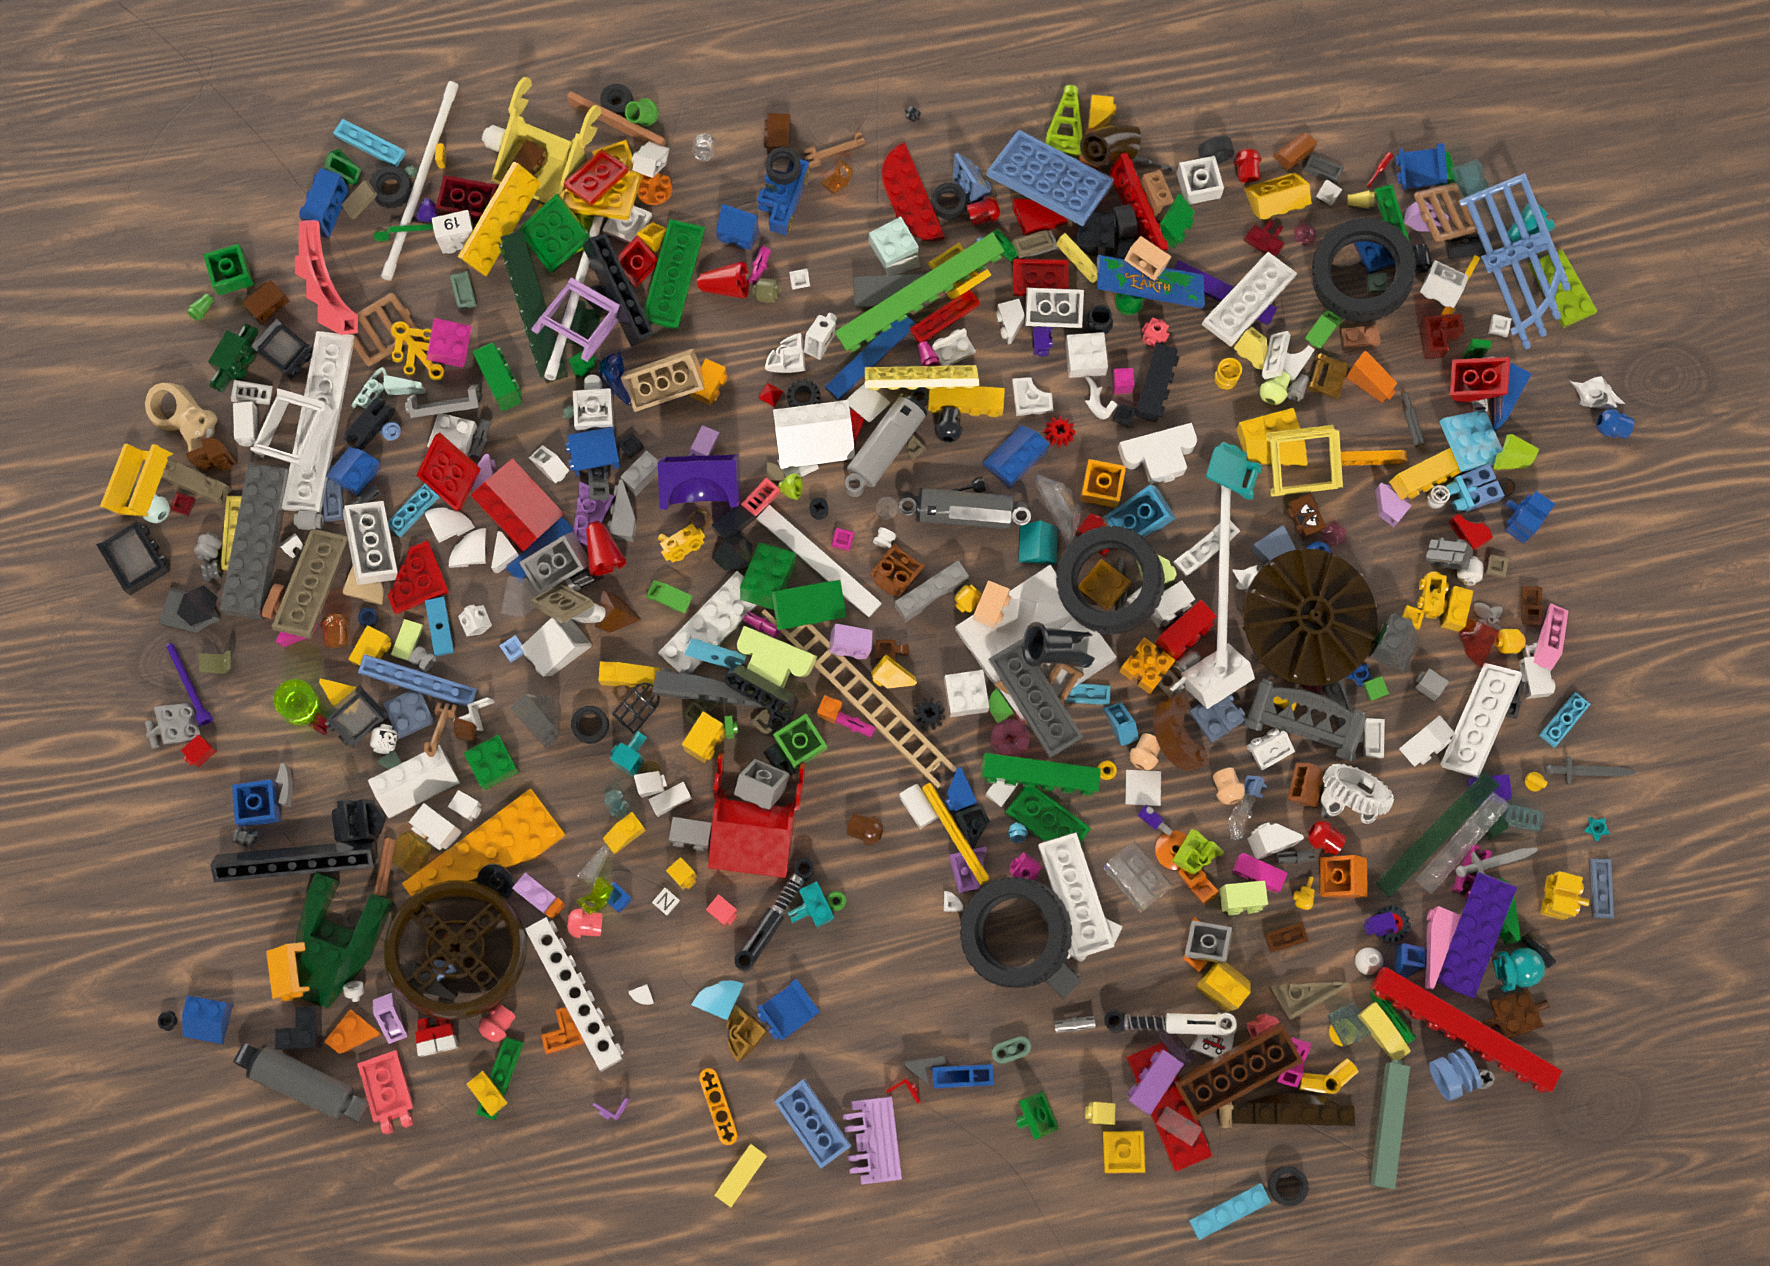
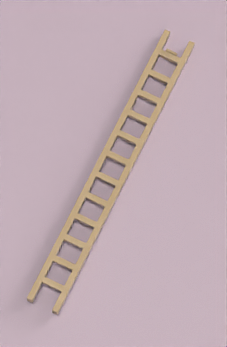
(858, 704)

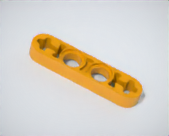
(1386, 457)
(716, 1107)

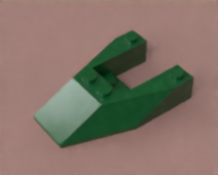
(332, 951)

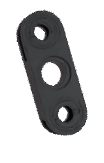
(369, 423)

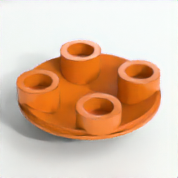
(655, 189)

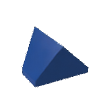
(1409, 959)

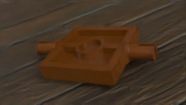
(1516, 1014)

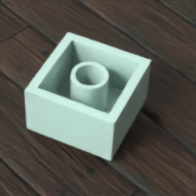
(893, 242)

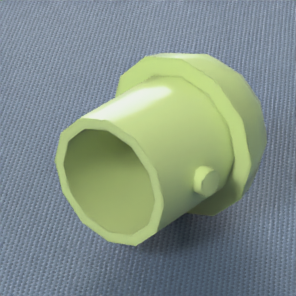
(1274, 389)

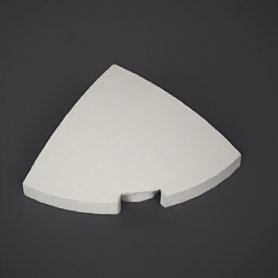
(788, 356)
(447, 523)
(470, 549)

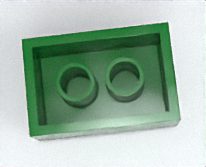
(498, 376)
(767, 573)

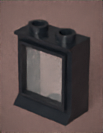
(283, 349)
(355, 716)

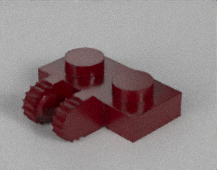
(1263, 241)

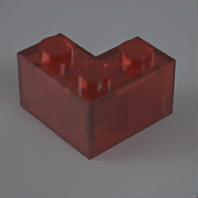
(1436, 332)

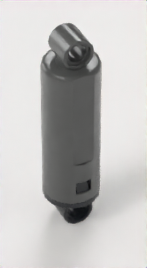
(964, 508)
(300, 1082)

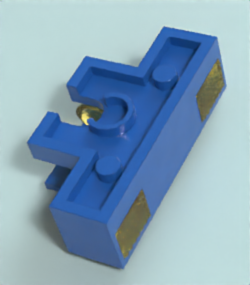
(783, 199)

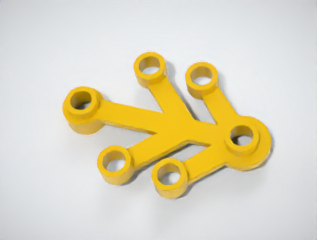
(414, 348)

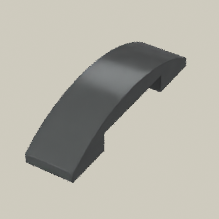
(598, 483)

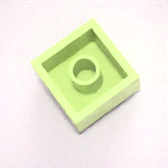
(1242, 897)

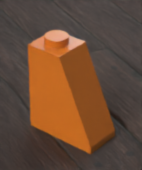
(1372, 378)

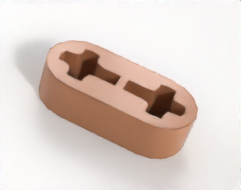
(274, 601)

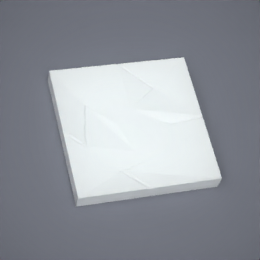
(1032, 602)

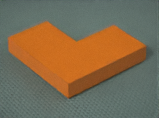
(565, 1037)

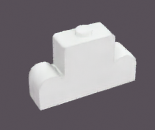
(1160, 452)

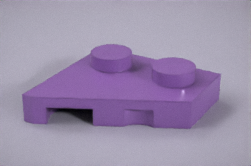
(962, 873)

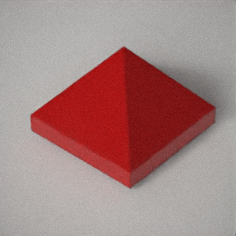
(770, 394)

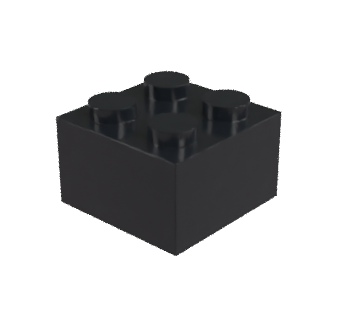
(1097, 235)

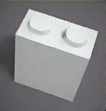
(555, 646)

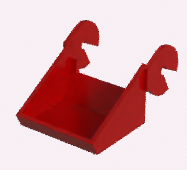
(750, 836)

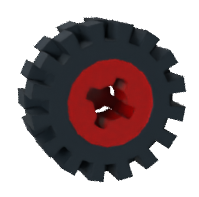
(1401, 922)

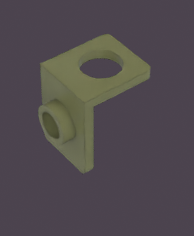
(215, 663)

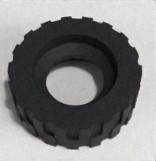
(397, 174)

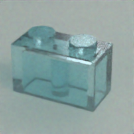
(1470, 177)

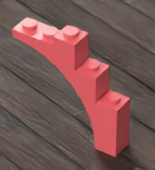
(319, 287)

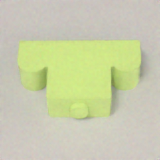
(773, 657)

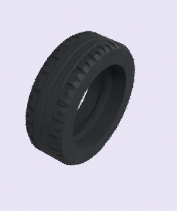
(1363, 230)
(1086, 546)
(973, 932)

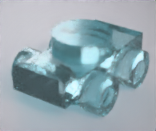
(618, 807)

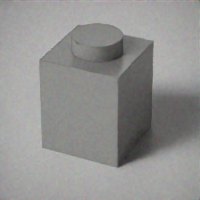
(1431, 684)

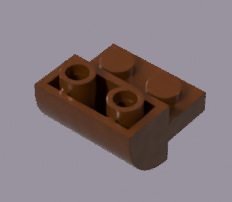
(211, 454)

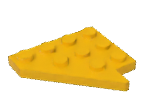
(614, 204)

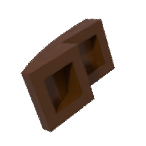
(1531, 605)
(465, 731)

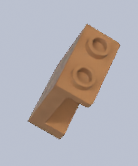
(1157, 193)

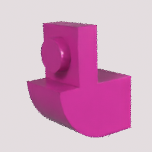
(1293, 1076)

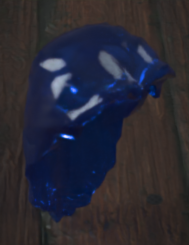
(611, 370)

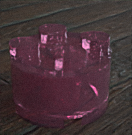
(1015, 730)

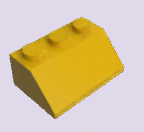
(1278, 195)

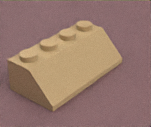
(663, 380)

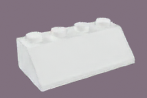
(413, 782)

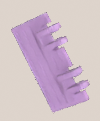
(878, 1140)

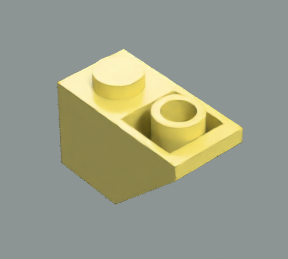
(1253, 347)
(1100, 1113)

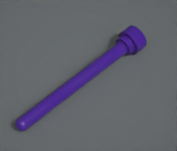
(203, 716)

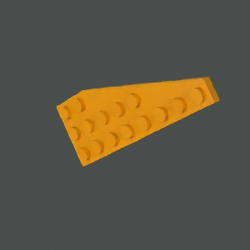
(507, 839)

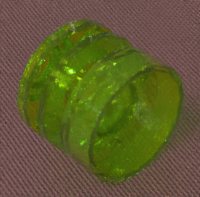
(295, 692)

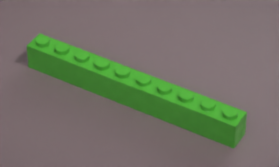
(919, 292)

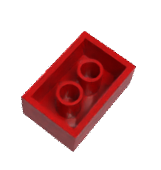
(1186, 630)

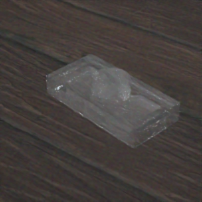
(1179, 1126)

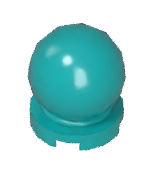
(1520, 968)

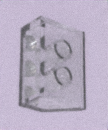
(1137, 876)

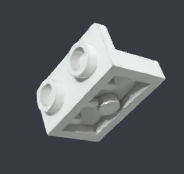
(953, 348)
(1271, 748)

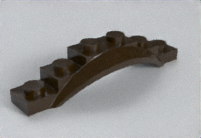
(1293, 1110)

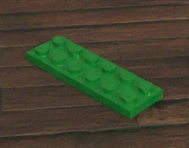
(673, 274)

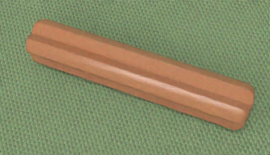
(384, 867)

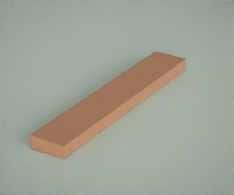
(615, 120)

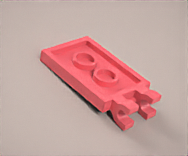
(386, 1090)

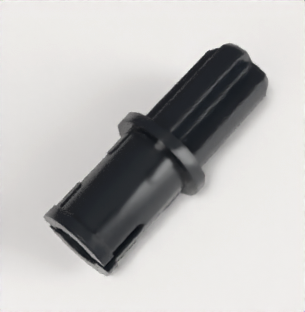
(1535, 945)

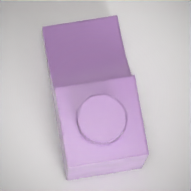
(389, 1018)

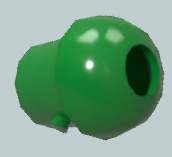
(1128, 304)

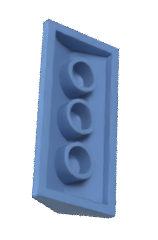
(812, 1123)

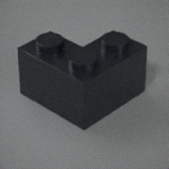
(306, 1033)

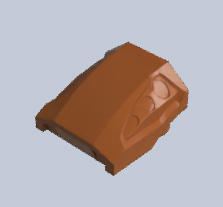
(896, 571)

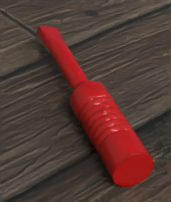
(1381, 167)

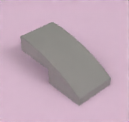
(285, 779)

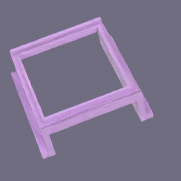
(600, 333)

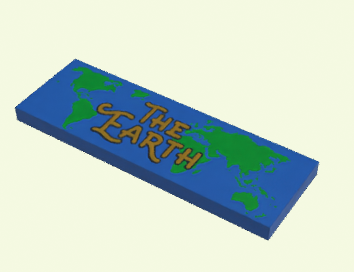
(1170, 286)

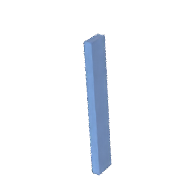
(417, 681)

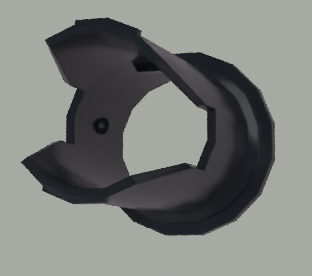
(1054, 646)

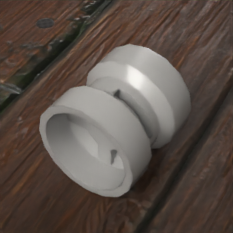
(422, 659)

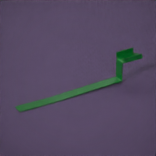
(384, 235)

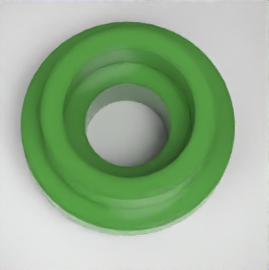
(836, 894)

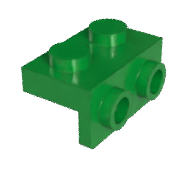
(579, 366)

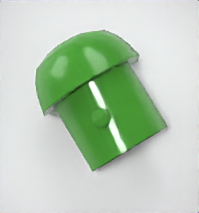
(642, 112)

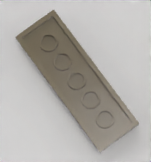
(310, 583)

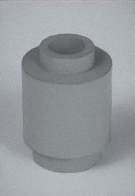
(308, 520)
(1186, 661)

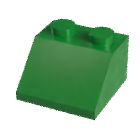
(1177, 221)

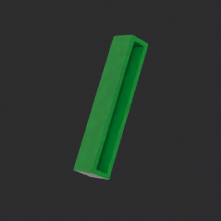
(1040, 773)

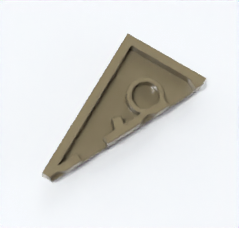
(1298, 998)

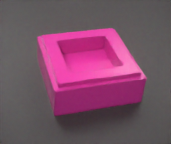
(842, 539)

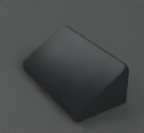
(1464, 246)

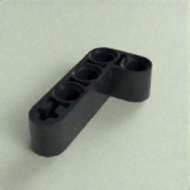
(740, 680)

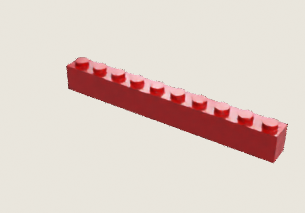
(1466, 1030)

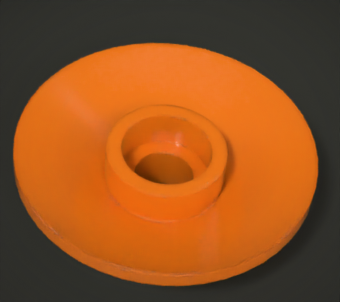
(1164, 846)

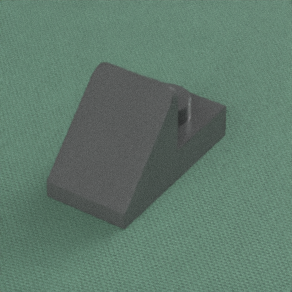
(919, 1067)

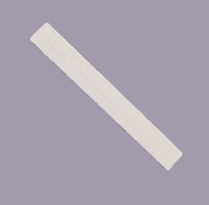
(818, 560)

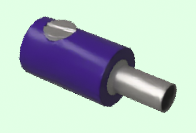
(1153, 819)

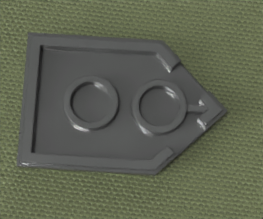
(170, 617)

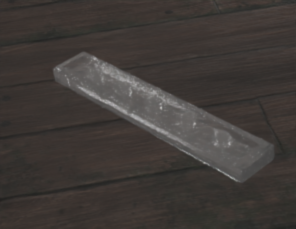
(1462, 842)

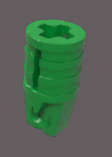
(1009, 250)

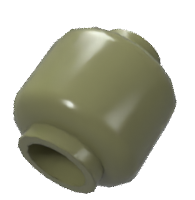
(766, 290)

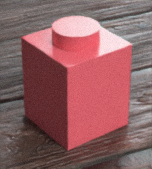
(722, 911)

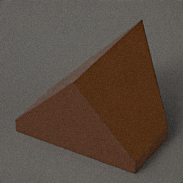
(617, 613)

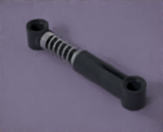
(773, 917)

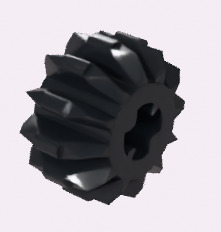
(922, 717)

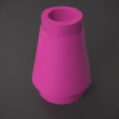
(927, 355)

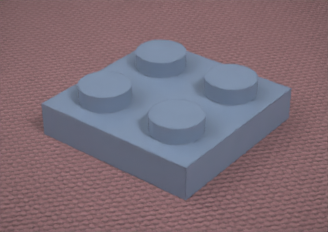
(408, 713)

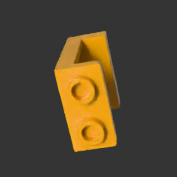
(284, 972)

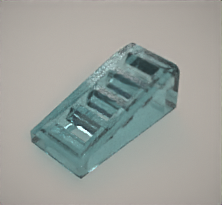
(1507, 814)

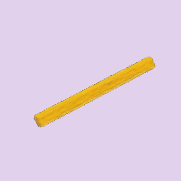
(955, 833)

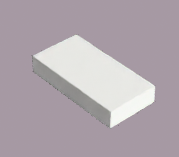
(1373, 738)

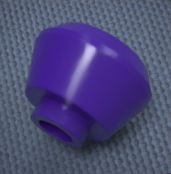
(426, 210)

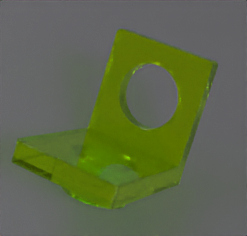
(599, 896)

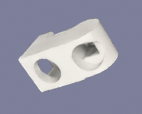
(591, 615)

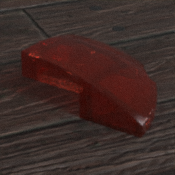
(1478, 640)

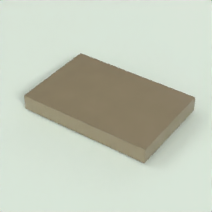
(561, 603)

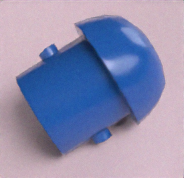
(1615, 424)

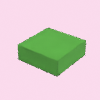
(1375, 688)

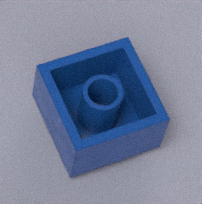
(256, 803)

